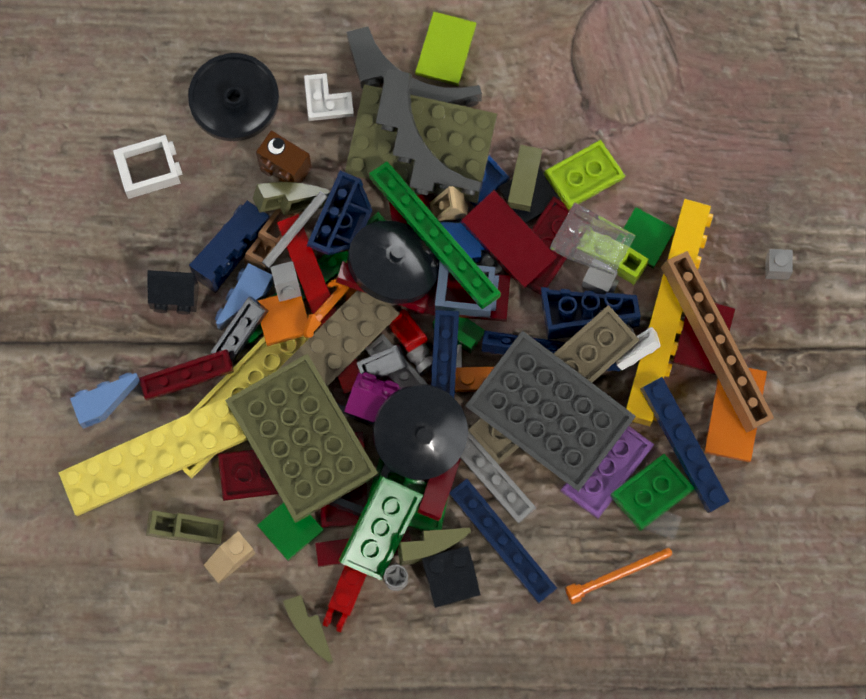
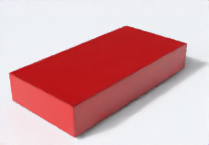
(407, 331)

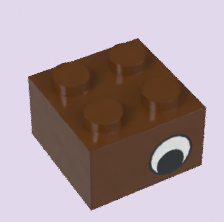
(283, 159)

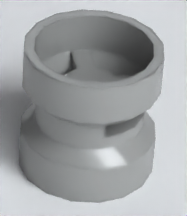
(421, 358)
(398, 575)

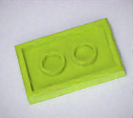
(446, 48)
(584, 174)

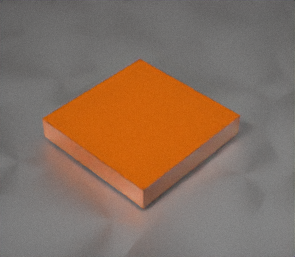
(284, 319)

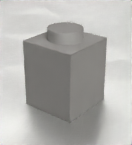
(779, 264)
(285, 281)
(600, 281)

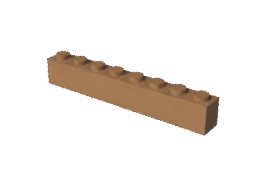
(717, 341)

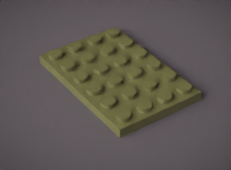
(452, 132)
(301, 438)

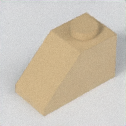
(449, 206)
(229, 557)

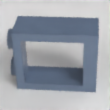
(463, 308)

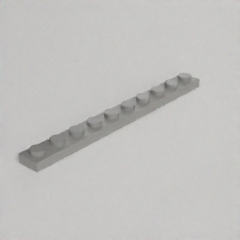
(474, 454)

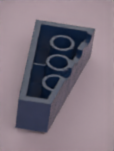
(228, 246)
(570, 311)

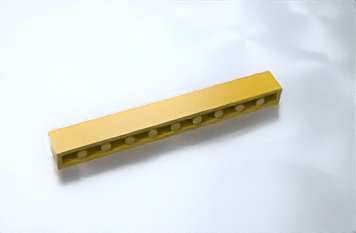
(667, 310)

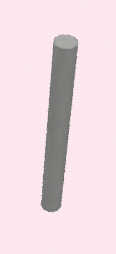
(294, 229)

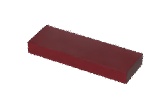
(437, 493)

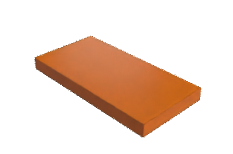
(725, 432)

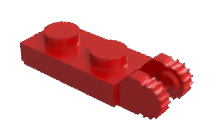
(345, 596)

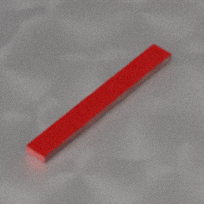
(314, 287)

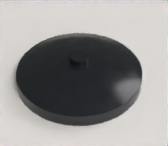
(233, 97)
(392, 262)
(420, 432)

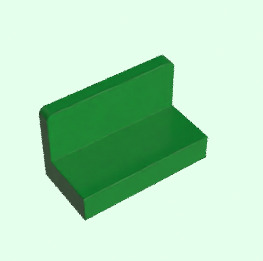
(468, 334)

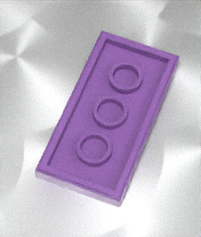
(610, 473)

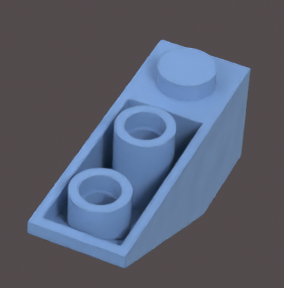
(251, 283)
(100, 402)

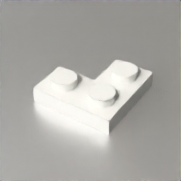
(322, 104)
(648, 344)

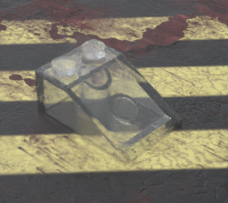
(592, 240)

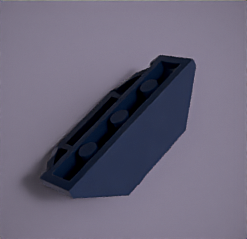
(342, 215)

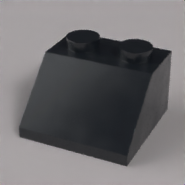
(172, 291)
(451, 576)

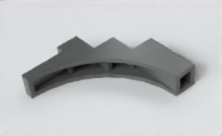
(372, 68)
(397, 113)

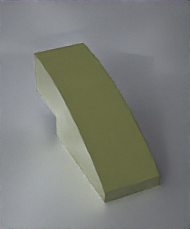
(524, 178)
(286, 196)
(184, 527)
(430, 544)
(308, 627)

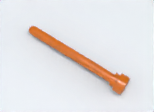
(578, 591)

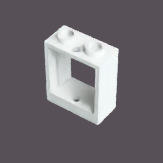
(153, 184)

